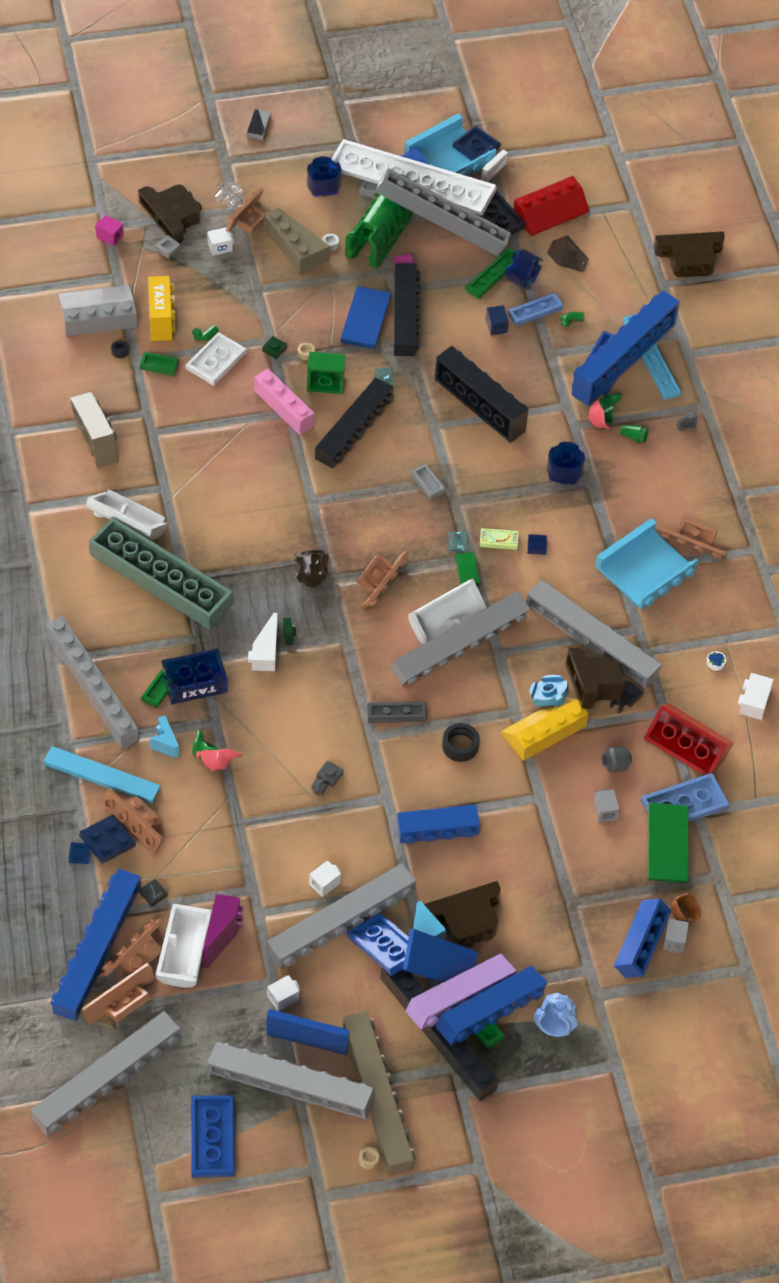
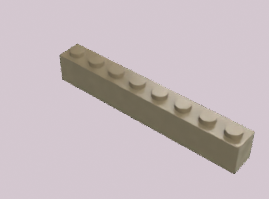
(384, 1112)

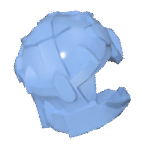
(556, 1015)

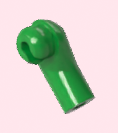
(571, 316)
(205, 335)

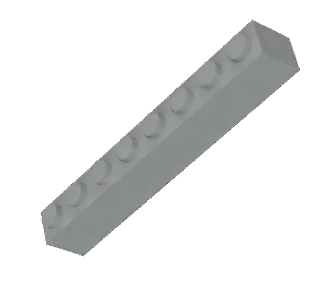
(442, 212)
(593, 633)
(457, 639)
(92, 682)
(341, 916)
(105, 1074)
(291, 1080)

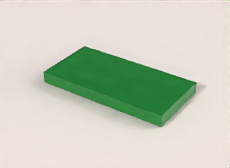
(667, 843)

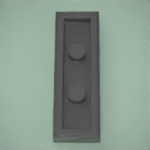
(396, 712)

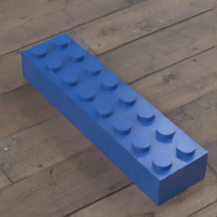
(625, 348)

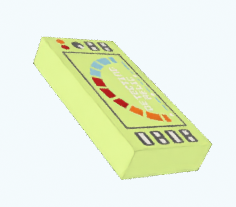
(499, 539)

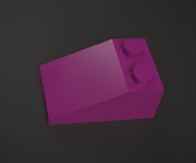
(223, 926)

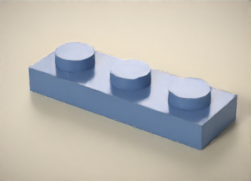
(535, 309)

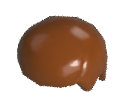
(686, 908)

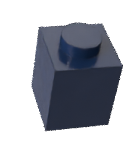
(497, 320)

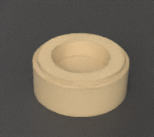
(304, 349)
(369, 1157)

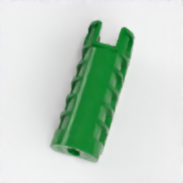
(381, 227)

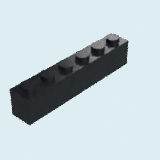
(405, 309)
(354, 423)

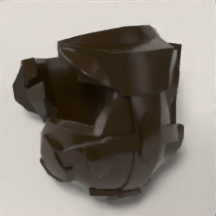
(312, 568)

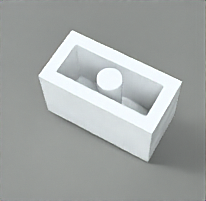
(756, 696)

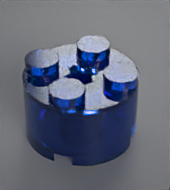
(324, 176)
(523, 268)
(565, 463)

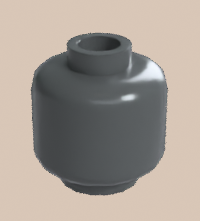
(616, 759)

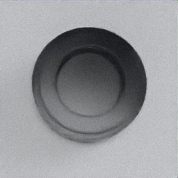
(120, 349)

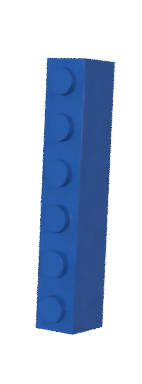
(491, 1005)

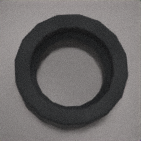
(457, 754)

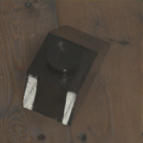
(567, 254)

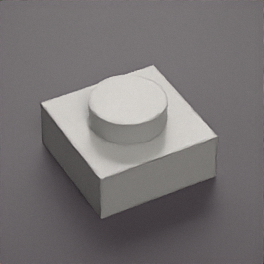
(168, 246)

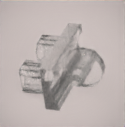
(233, 194)

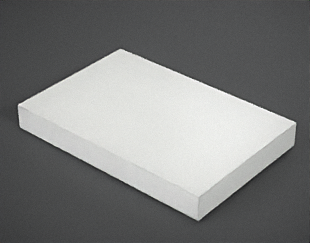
(216, 359)

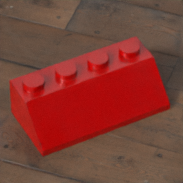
(552, 205)
(688, 739)

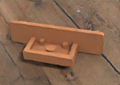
(247, 216)
(695, 535)
(377, 575)
(136, 818)
(140, 951)
(122, 997)

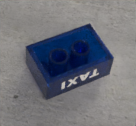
(194, 676)

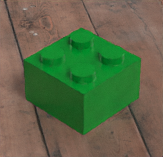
(326, 372)

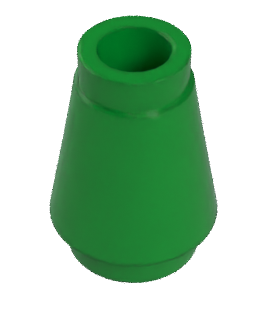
(635, 432)

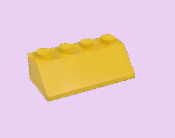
(545, 728)

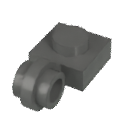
(327, 775)

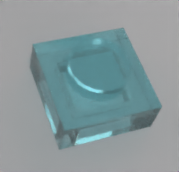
(384, 374)
(457, 541)

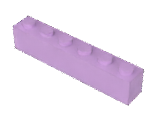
(430, 1005)

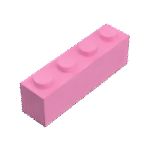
(284, 401)

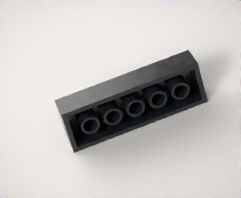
(481, 394)

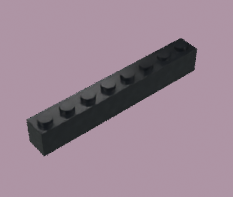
(459, 1055)

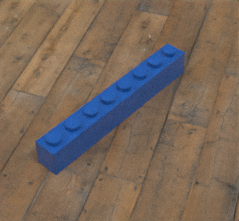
(96, 944)

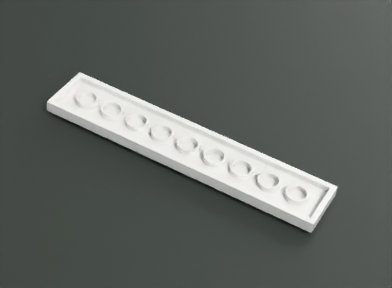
(372, 163)

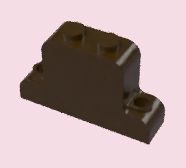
(171, 209)
(690, 253)
(594, 678)
(468, 914)

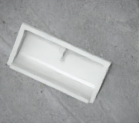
(128, 512)
(446, 611)
(183, 946)

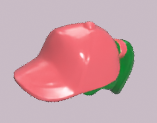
(602, 411)
(211, 755)

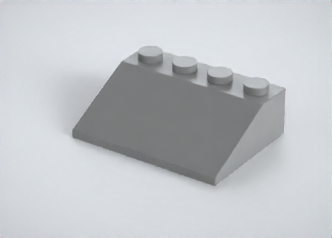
(98, 310)

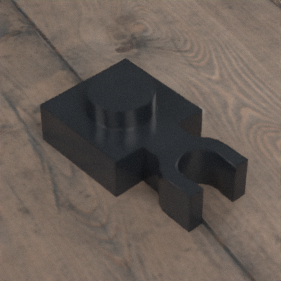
(628, 697)

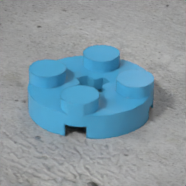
(543, 697)

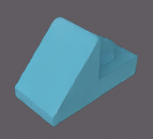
(165, 741)

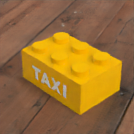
(160, 305)

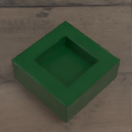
(274, 347)
(289, 630)

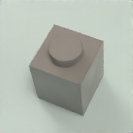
(606, 805)
(675, 936)

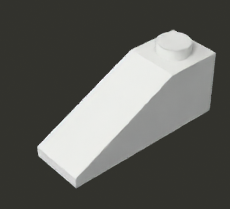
(264, 647)

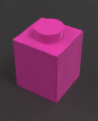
(109, 230)

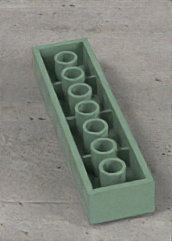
(161, 573)

